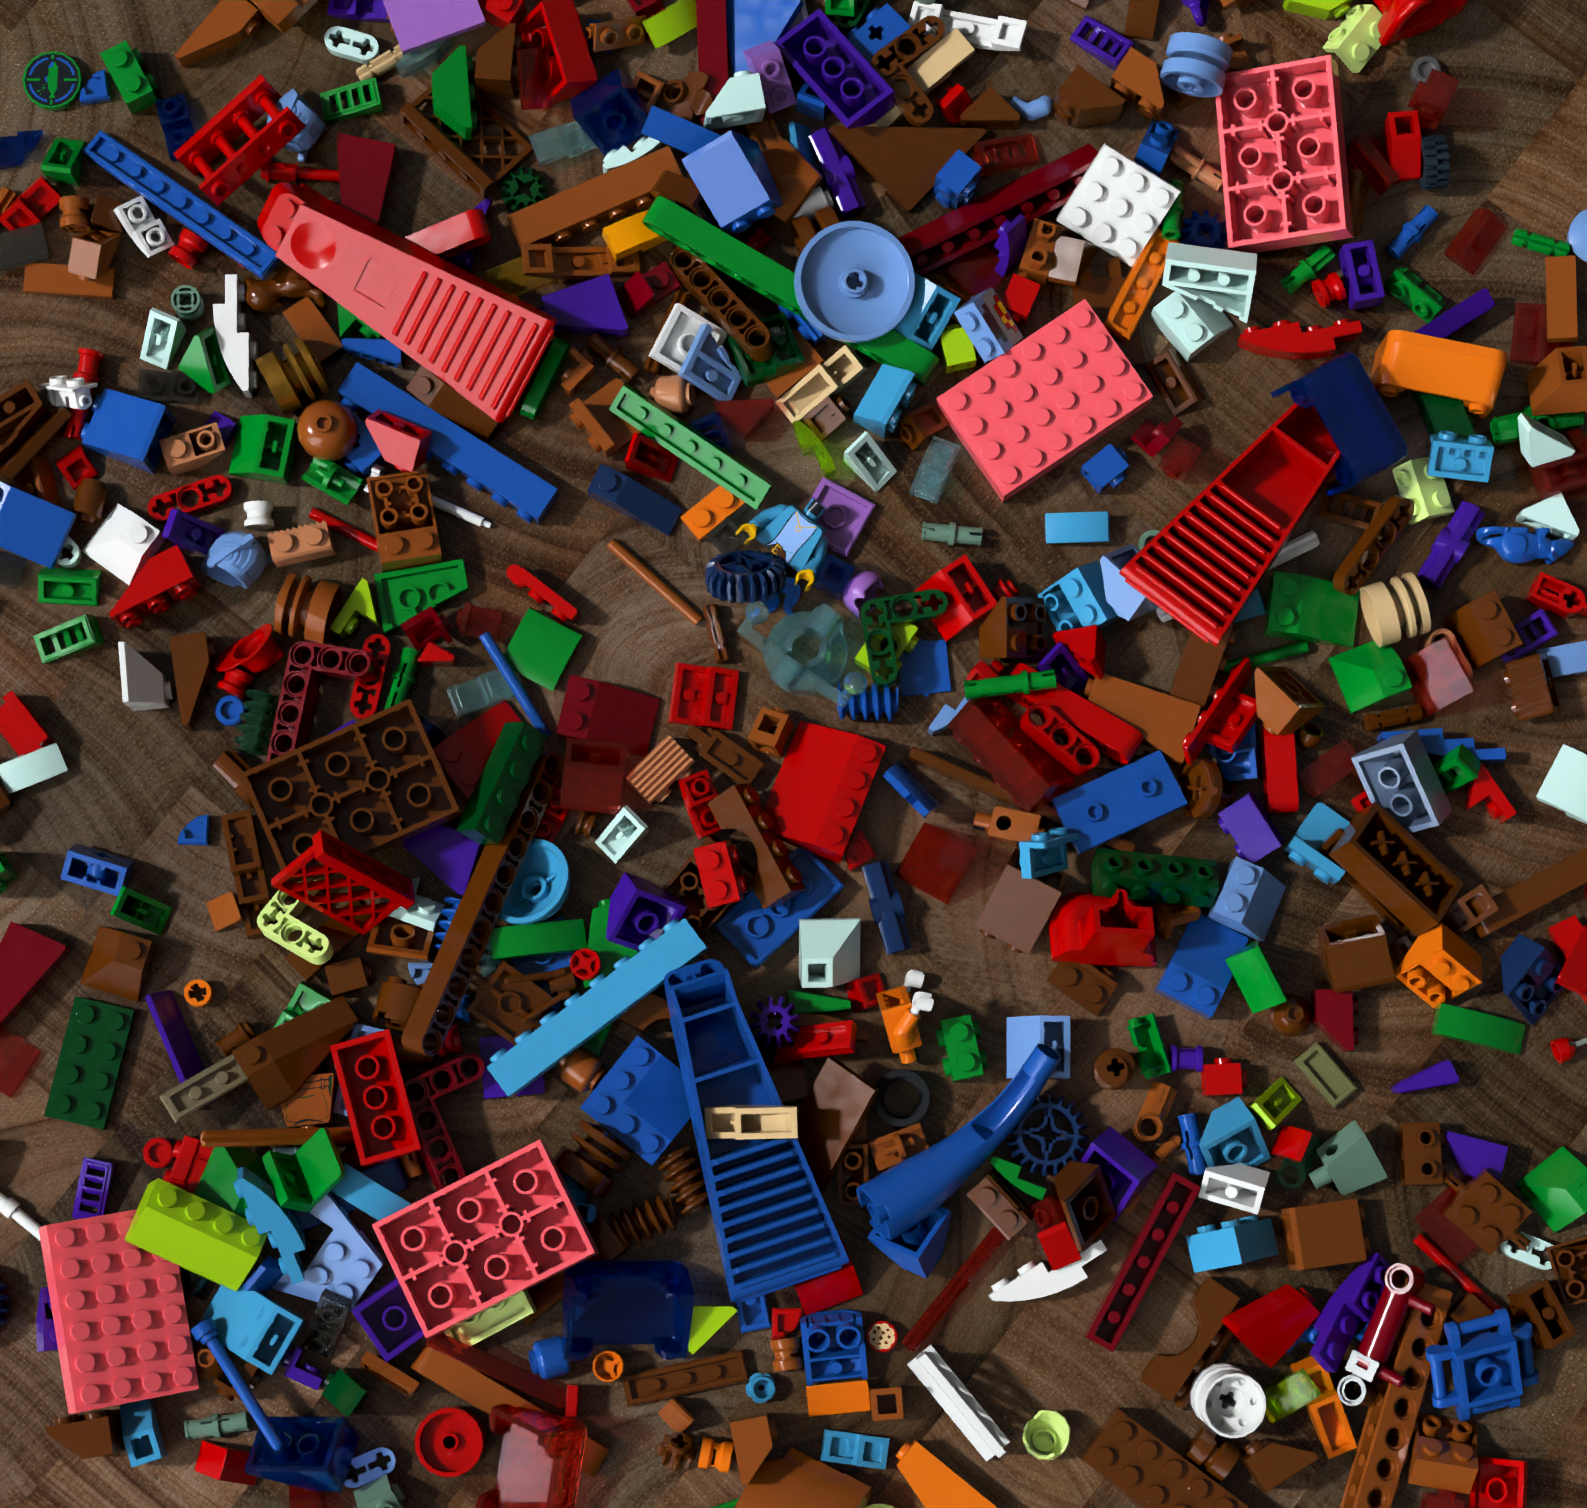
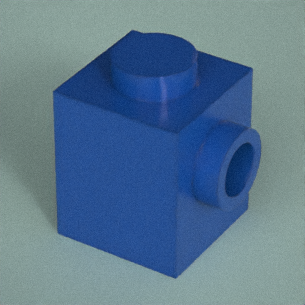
(1106, 468)

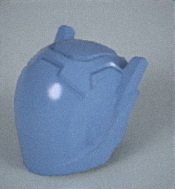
(314, 126)
(235, 559)

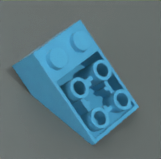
(255, 1326)

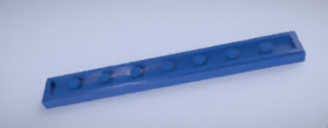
(182, 205)

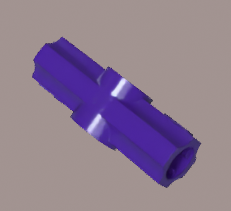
(837, 173)
(1450, 545)

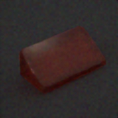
(1475, 240)

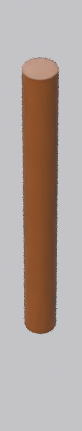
(655, 582)

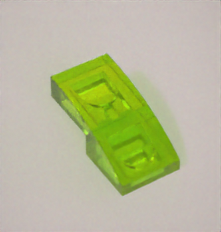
(810, 443)
(1289, 1395)

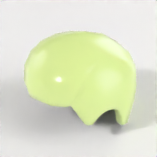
(1046, 1435)

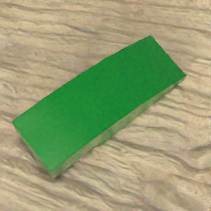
(537, 939)
(1478, 1028)

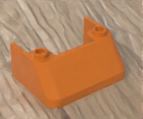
(1439, 368)

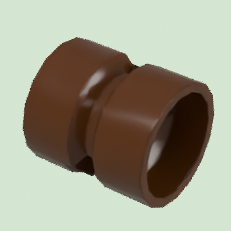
(1212, 1454)

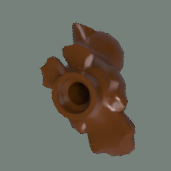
(265, 295)

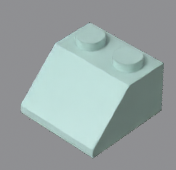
(737, 103)
(1189, 323)

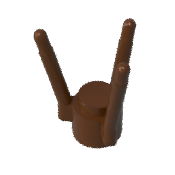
(559, 981)

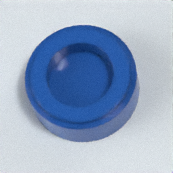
(229, 710)

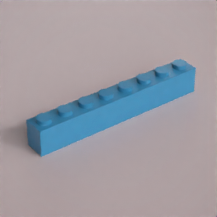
(596, 1008)

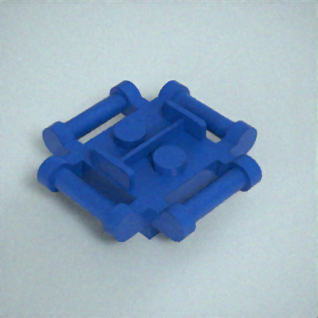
(1483, 1364)

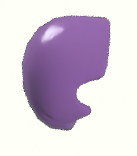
(861, 589)

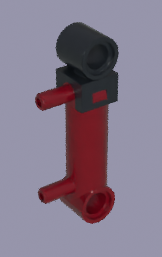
(1370, 1360)

